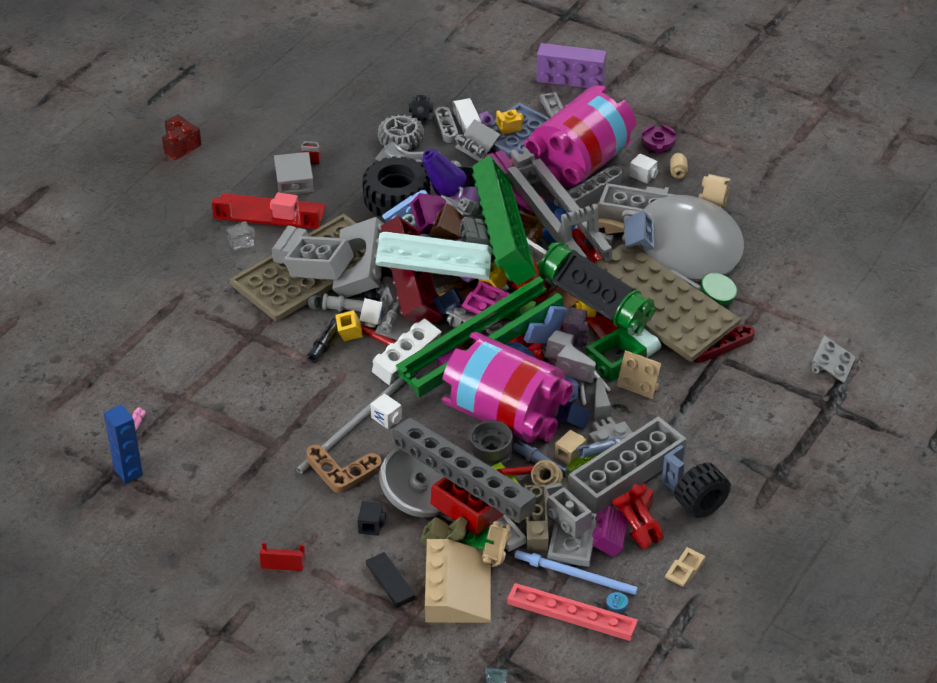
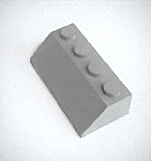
(621, 198)

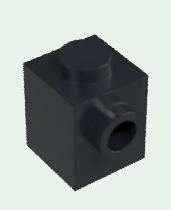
(371, 518)

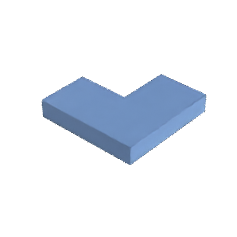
(542, 331)

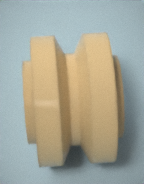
(542, 467)

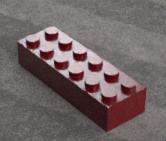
(413, 287)

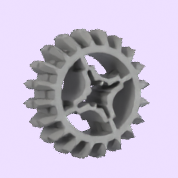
(401, 130)

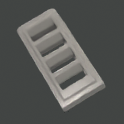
(602, 403)

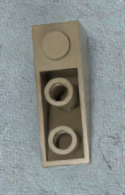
(537, 522)

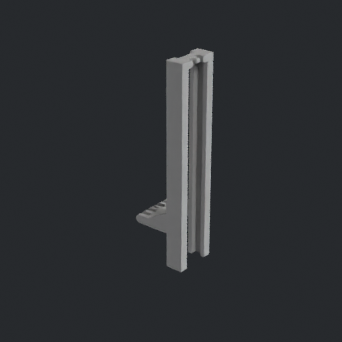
(561, 232)

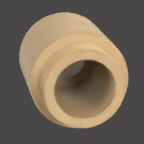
(678, 166)

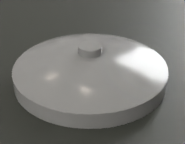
(408, 484)

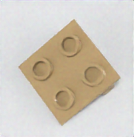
(639, 374)

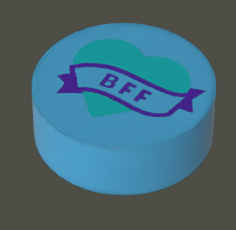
(617, 602)

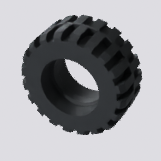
(392, 182)

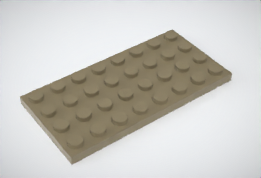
(279, 294)
(683, 315)

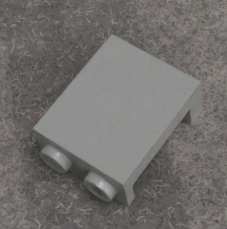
(294, 173)

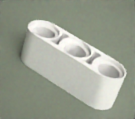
(465, 113)

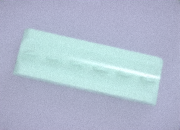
(434, 255)

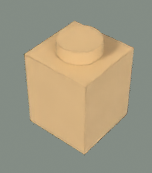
(567, 446)

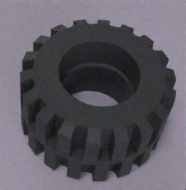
(702, 490)

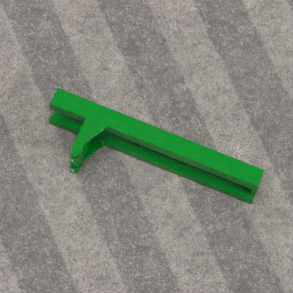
(505, 307)

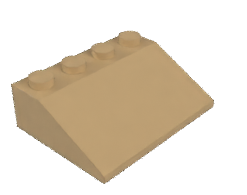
(456, 583)

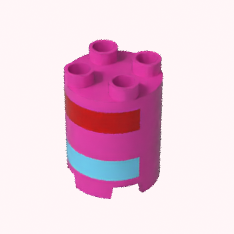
(582, 136)
(507, 387)

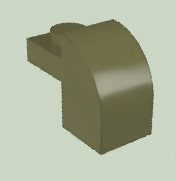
(440, 530)

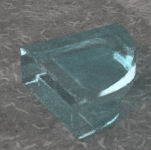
(495, 675)

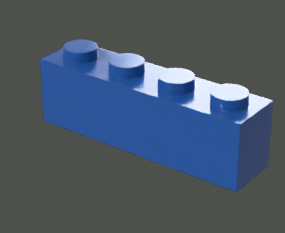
(123, 443)

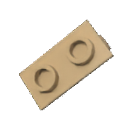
(495, 552)

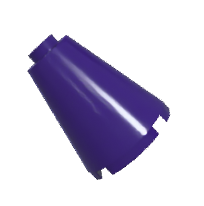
(442, 173)

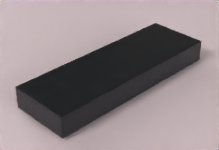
(390, 579)

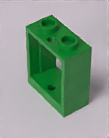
(617, 338)

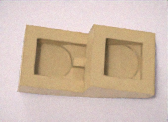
(610, 225)
(686, 567)

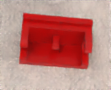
(282, 559)

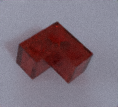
(180, 137)

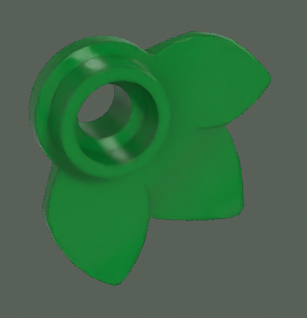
(477, 541)

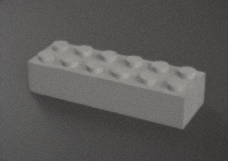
(624, 464)

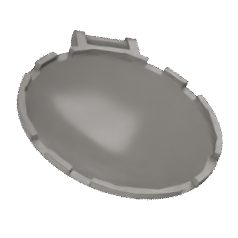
(692, 236)

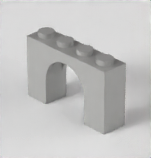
(365, 274)

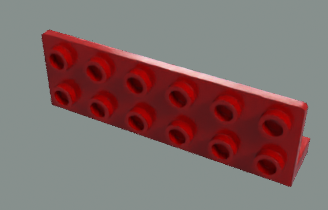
(258, 210)

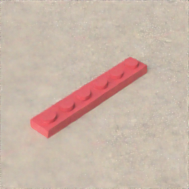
(572, 611)

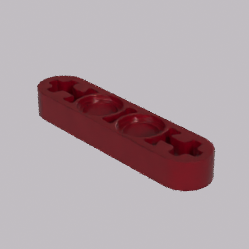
(742, 335)

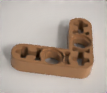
(344, 473)

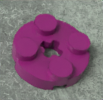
(658, 138)

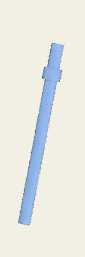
(537, 560)

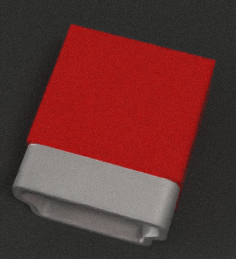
(314, 151)

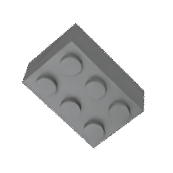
(318, 257)

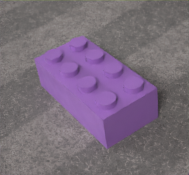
(570, 66)

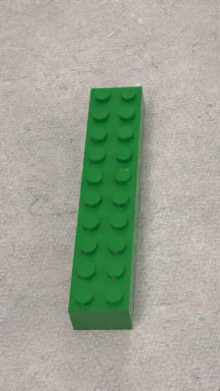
(503, 221)

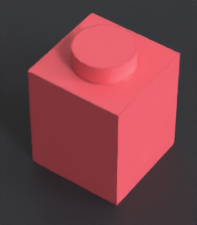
(284, 206)

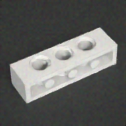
(418, 337)

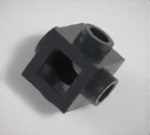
(420, 101)

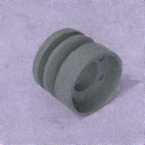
(492, 443)

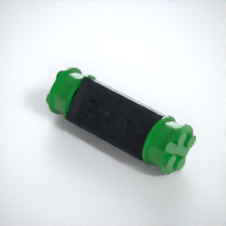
(596, 288)

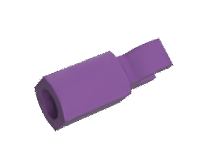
(486, 118)

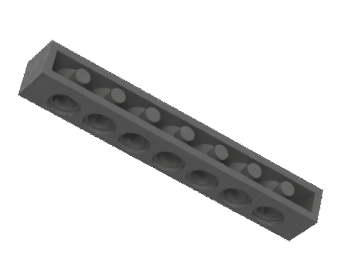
(464, 470)

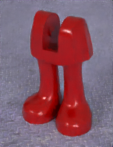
(650, 529)

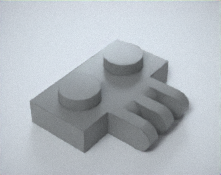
(608, 430)

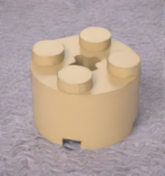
(715, 189)

